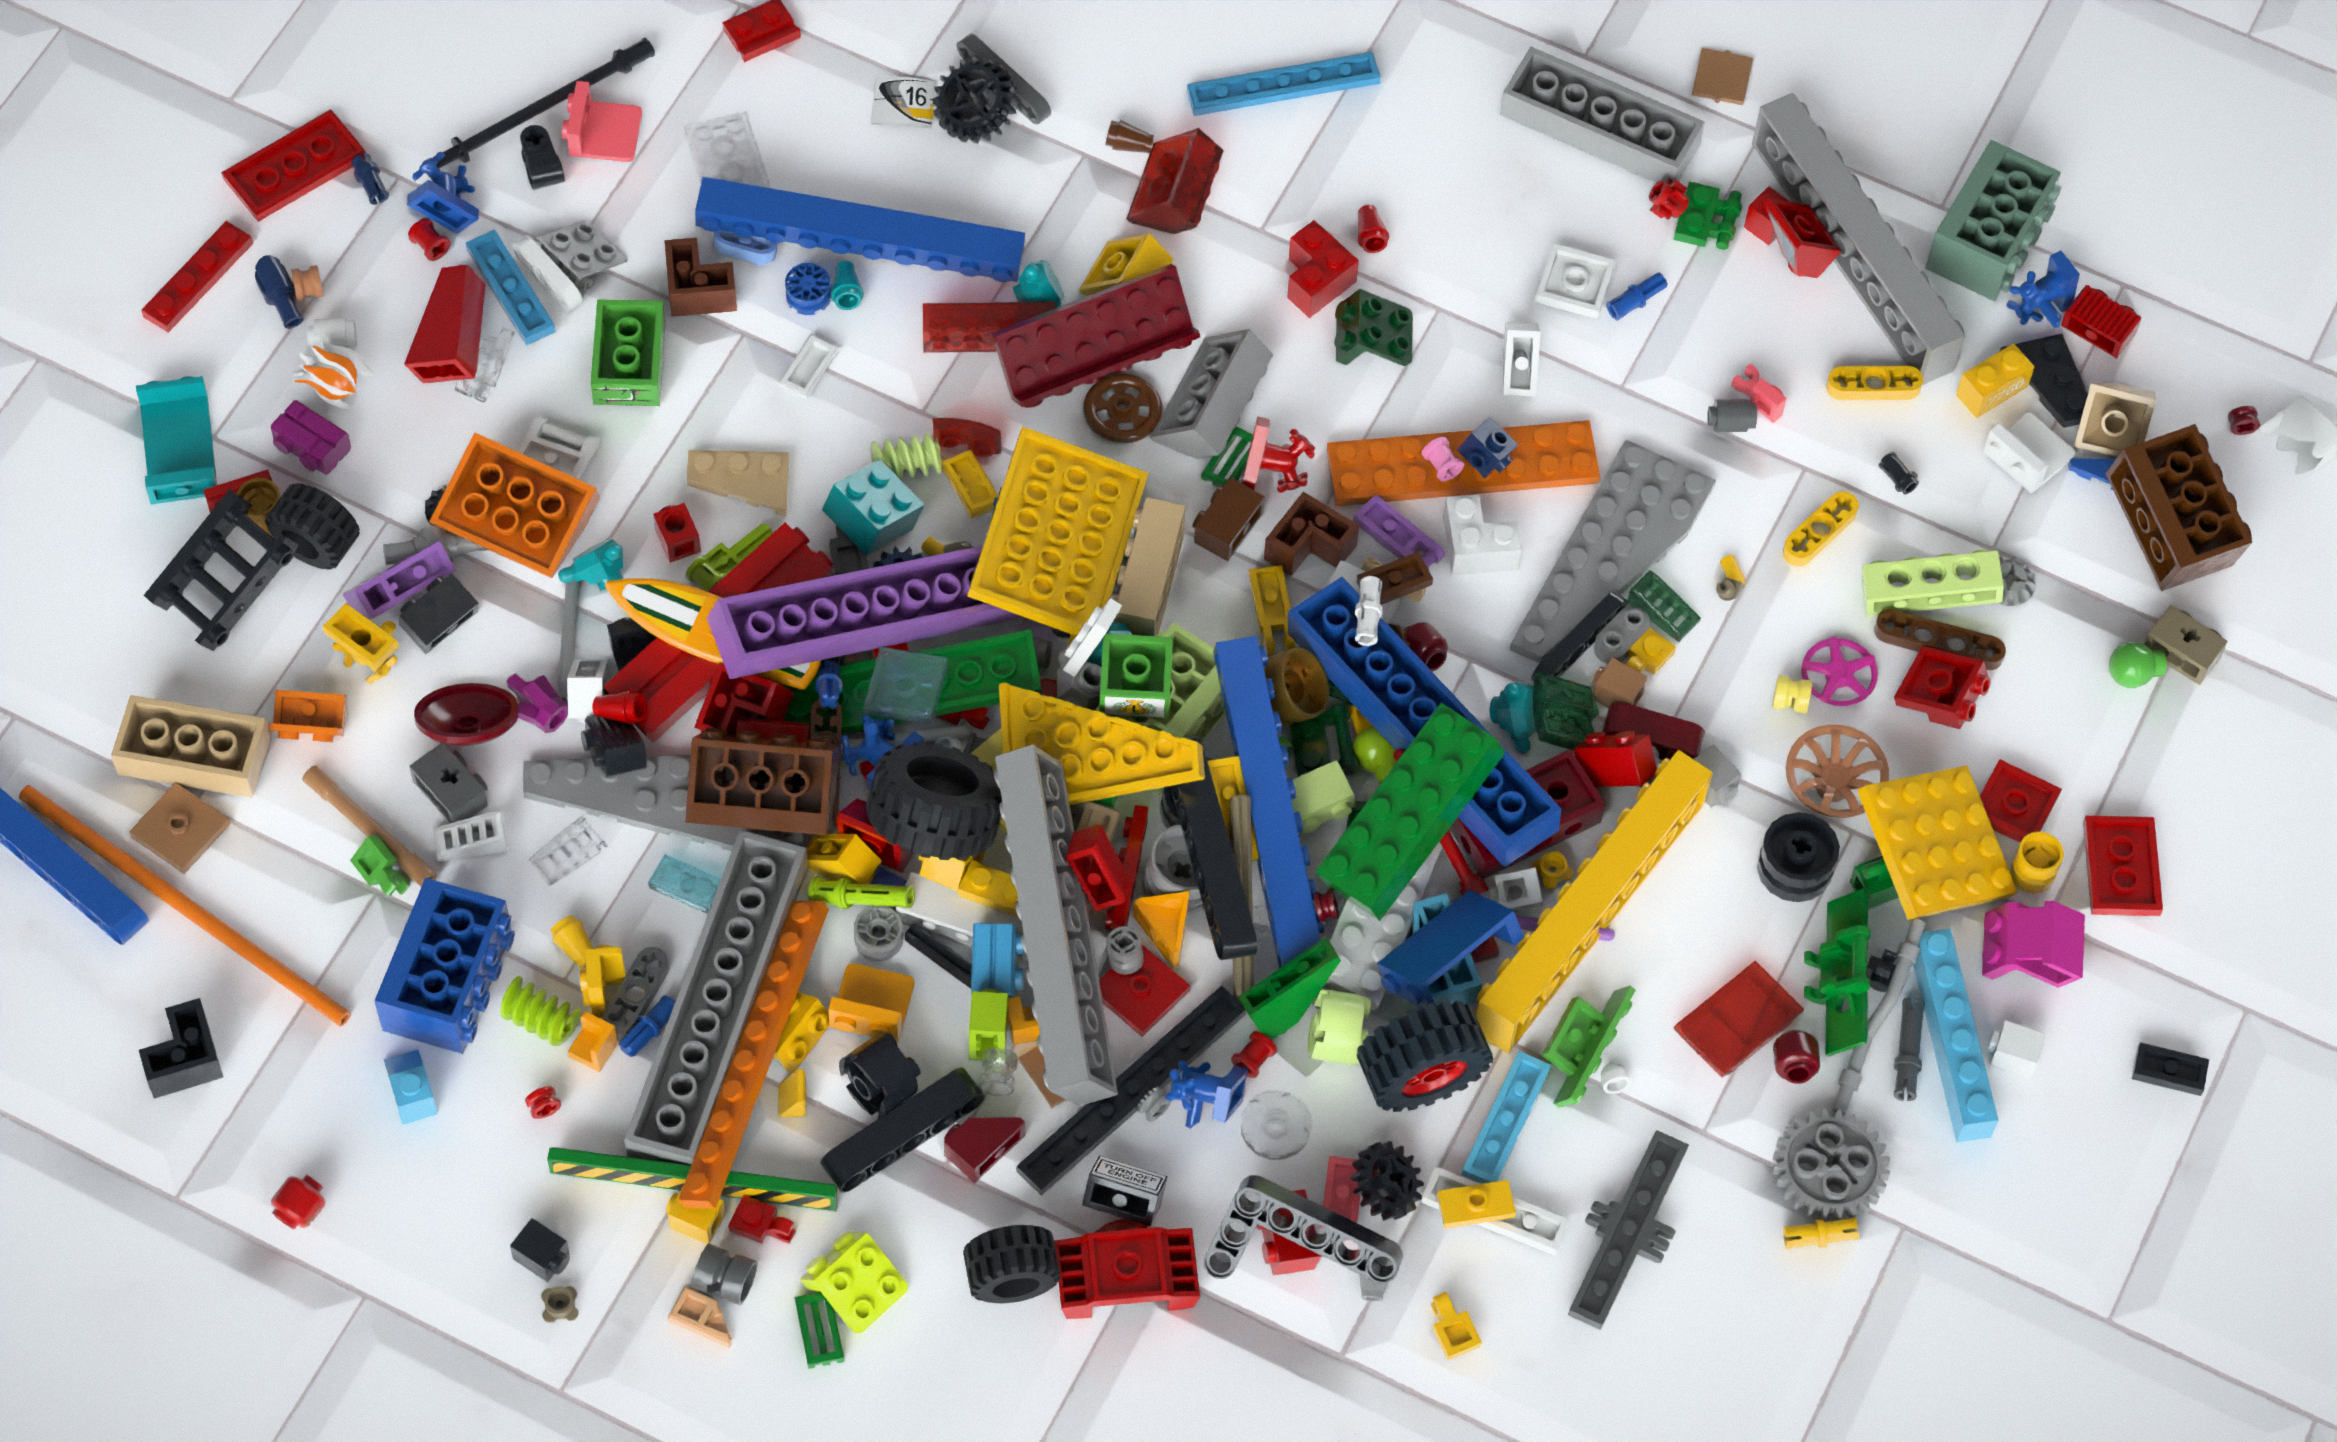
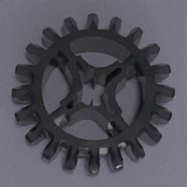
(953, 111)

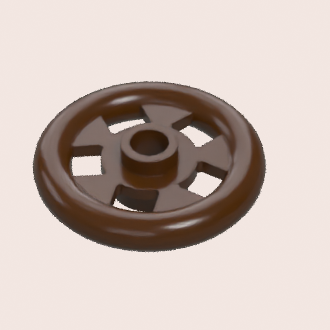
(1118, 384)

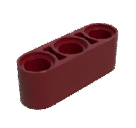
(1665, 731)

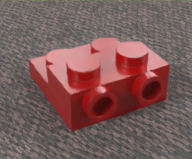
(1943, 686)

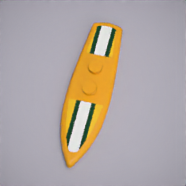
(679, 617)

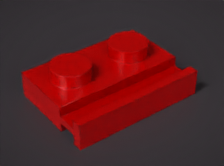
(761, 29)

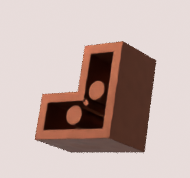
(697, 287)
(1313, 529)

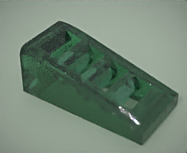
(1670, 598)

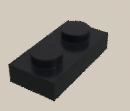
(2170, 1069)

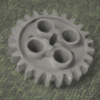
(1850, 1144)

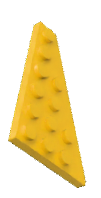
(1098, 751)

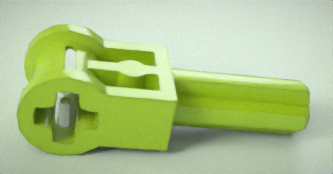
(714, 565)

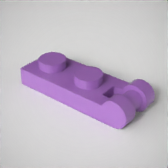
(1396, 531)

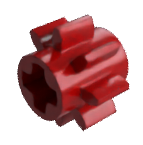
(1668, 199)

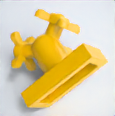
(362, 641)

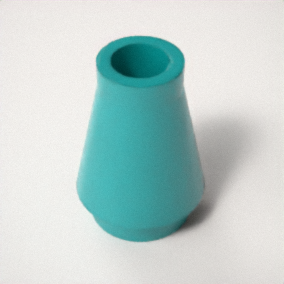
(846, 287)

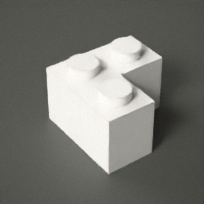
(1479, 545)

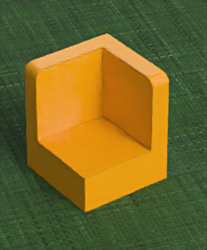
(1021, 1022)
(594, 1042)

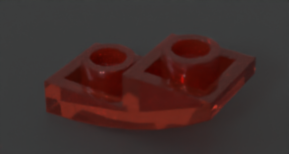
(977, 436)

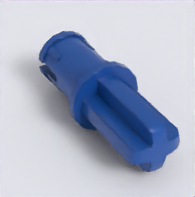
(1636, 296)
(828, 684)
(647, 1027)

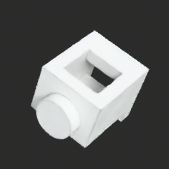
(1525, 880)

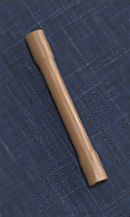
(330, 792)

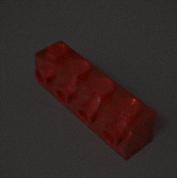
(971, 325)

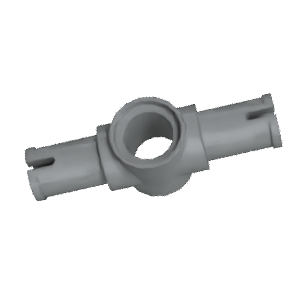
(427, 536)

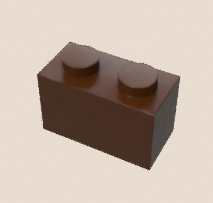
(1228, 518)

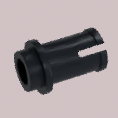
(1902, 477)

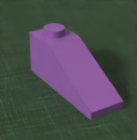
(399, 581)

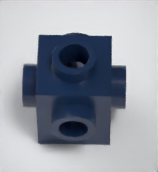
(1488, 448)

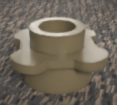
(557, 1294)

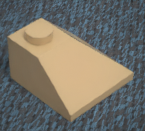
(2114, 418)

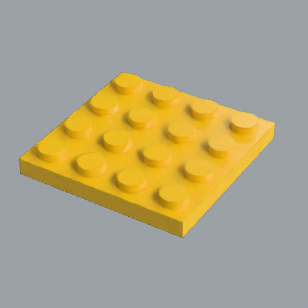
(1937, 842)

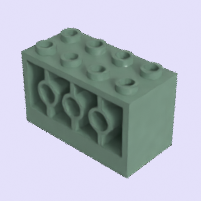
(1994, 221)

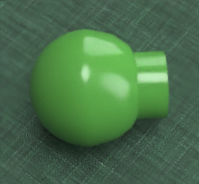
(2136, 664)

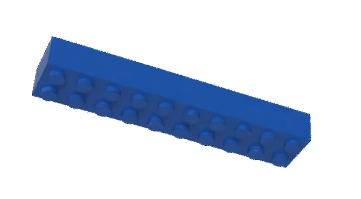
(1398, 699)

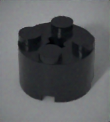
(880, 1074)

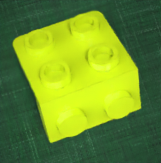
(856, 1280)

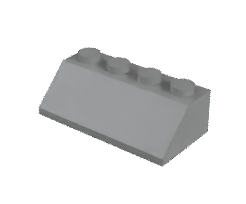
(1213, 394)

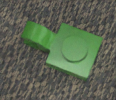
(375, 865)

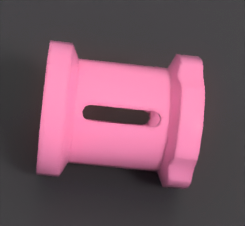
(1442, 459)

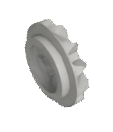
(2024, 582)

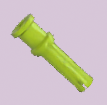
(847, 893)

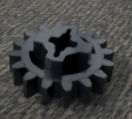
(1387, 1180)

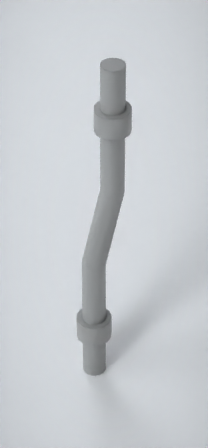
(1907, 955)

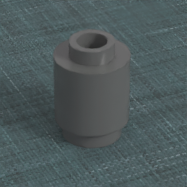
(1732, 415)

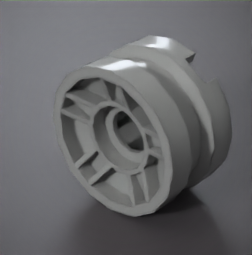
(882, 920)

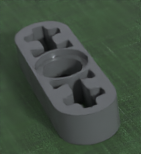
(636, 978)

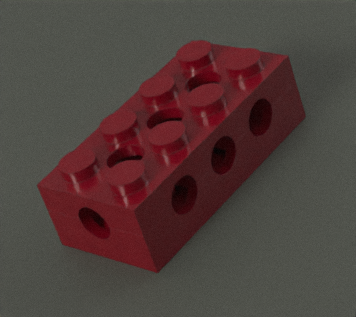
(1569, 788)

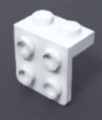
(2028, 451)

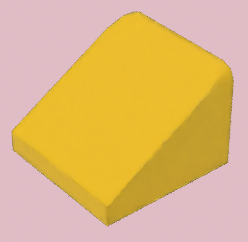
(792, 1095)

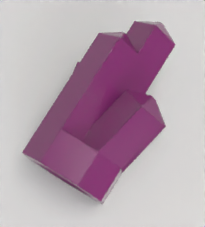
(538, 702)

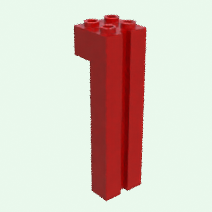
(678, 680)

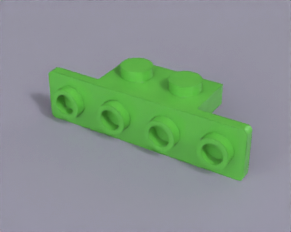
(1581, 1040)

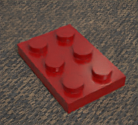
(2122, 865)

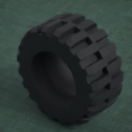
(934, 801)

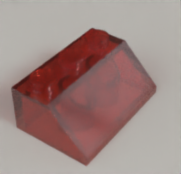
(1176, 182)

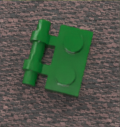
(1696, 221)

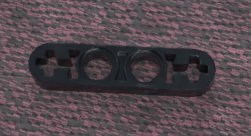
(1581, 637)

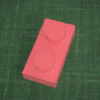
(1339, 1188)

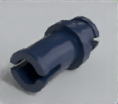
(367, 174)

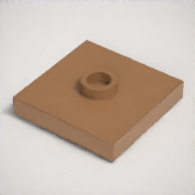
(179, 828)

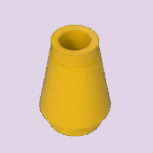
(572, 939)

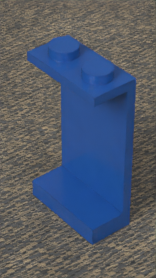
(1444, 943)

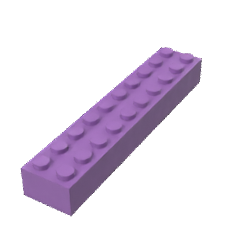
(849, 613)

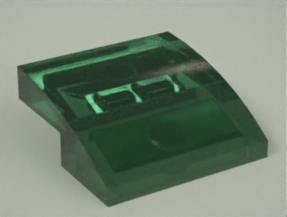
(1562, 710)

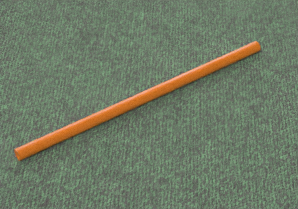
(185, 905)

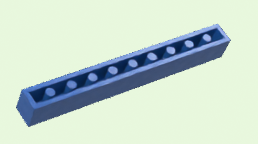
(859, 229)
(1274, 822)

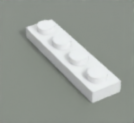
(1531, 1223)

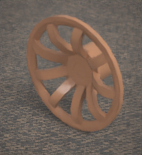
(1834, 775)

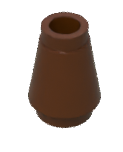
(1128, 138)

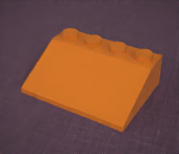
(515, 506)

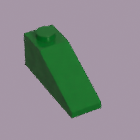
(1289, 991)

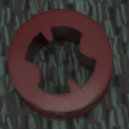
(2243, 420)
(1326, 905)

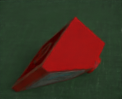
(1801, 237)

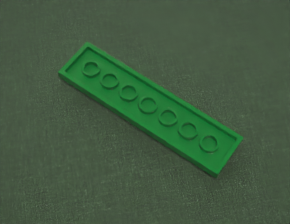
(969, 682)

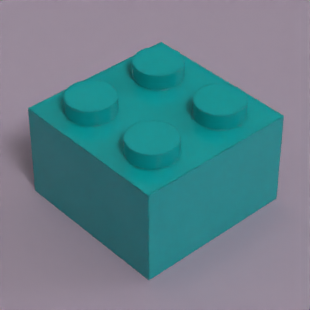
(873, 507)

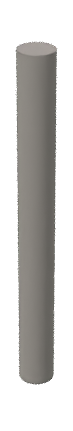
(568, 637)

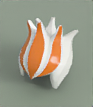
(332, 371)

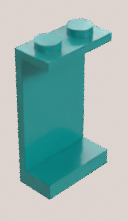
(177, 439)

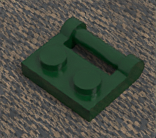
(1312, 745)

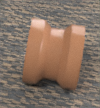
(307, 283)

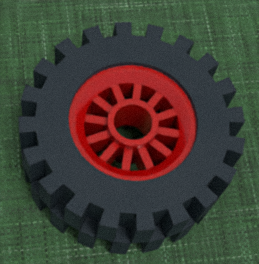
(1424, 1056)

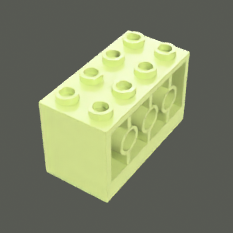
(1194, 691)

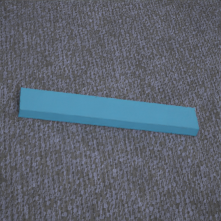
(1283, 83)

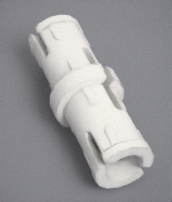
(1368, 611)

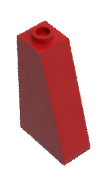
(449, 329)

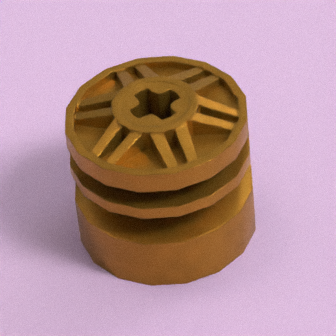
(1298, 685)

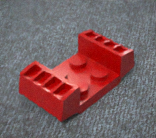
(1127, 1269)

